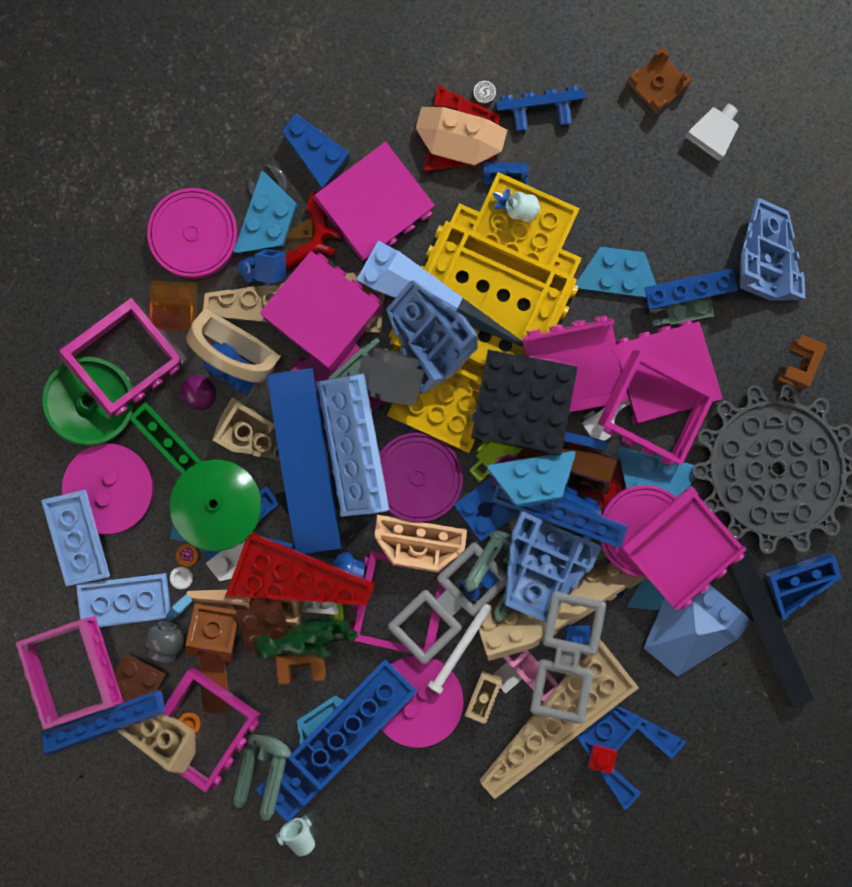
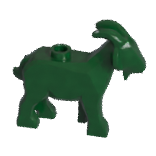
(304, 639)

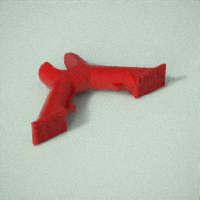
(317, 244)

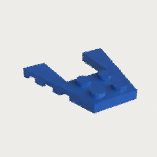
(612, 732)

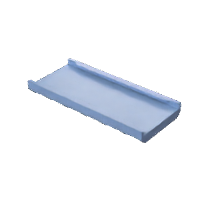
(352, 445)

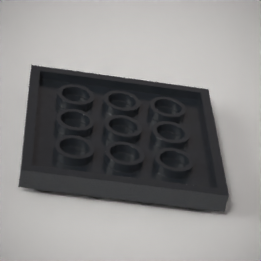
(524, 402)

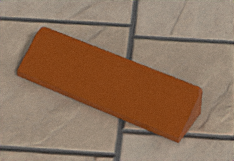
(214, 669)

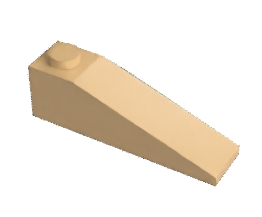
(246, 431)
(164, 740)

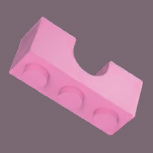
(527, 668)

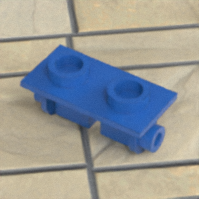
(517, 171)

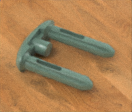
(497, 540)
(268, 747)

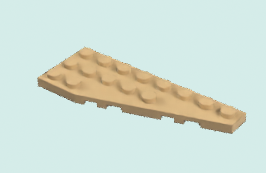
(523, 632)

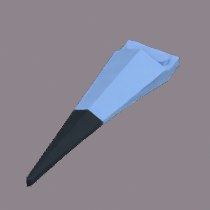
(390, 272)

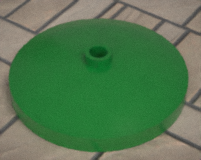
(65, 400)
(232, 519)

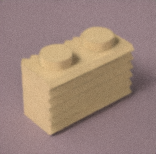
(484, 696)

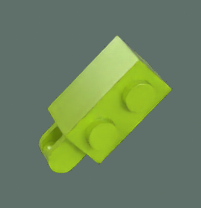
(489, 454)

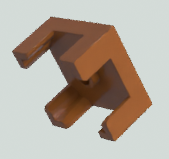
(659, 81)
(812, 352)
(212, 631)
(284, 667)

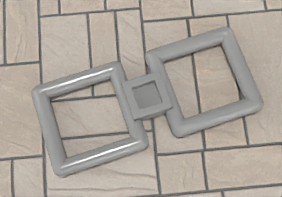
(447, 605)
(568, 657)

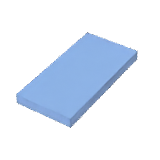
(75, 538)
(125, 600)

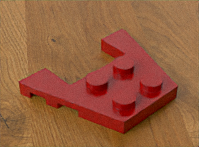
(455, 102)

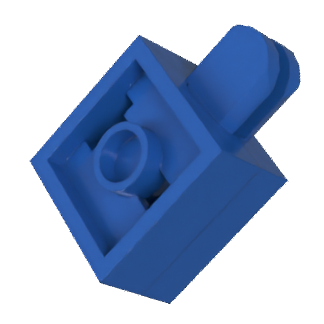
(481, 512)

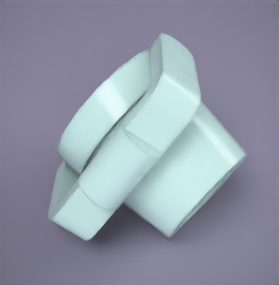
(297, 836)

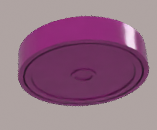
(420, 477)

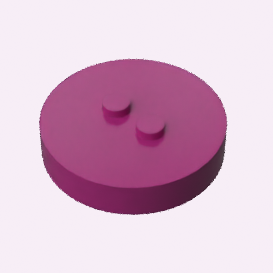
(192, 233)
(115, 483)
(634, 508)
(427, 715)

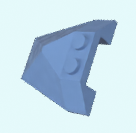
(769, 257)
(431, 333)
(544, 562)
(693, 634)

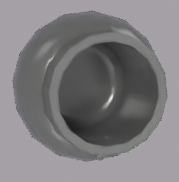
(164, 642)

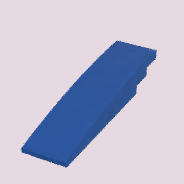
(304, 460)
(340, 738)

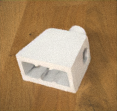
(715, 131)

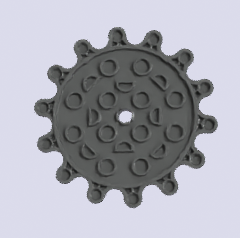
(804, 447)

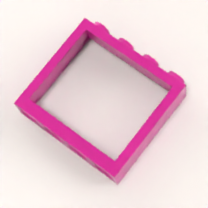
(99, 329)
(692, 425)
(369, 564)
(100, 665)
(238, 743)

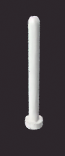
(459, 650)

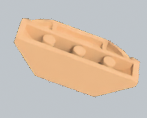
(459, 135)
(419, 543)

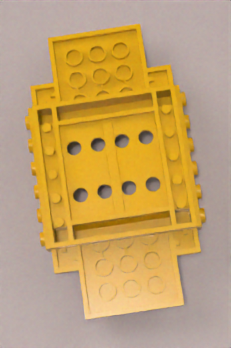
(509, 256)

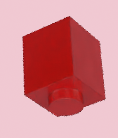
(602, 758)

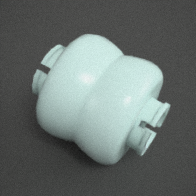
(522, 206)

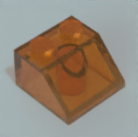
(173, 304)

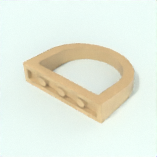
(243, 342)

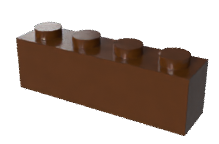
(588, 470)

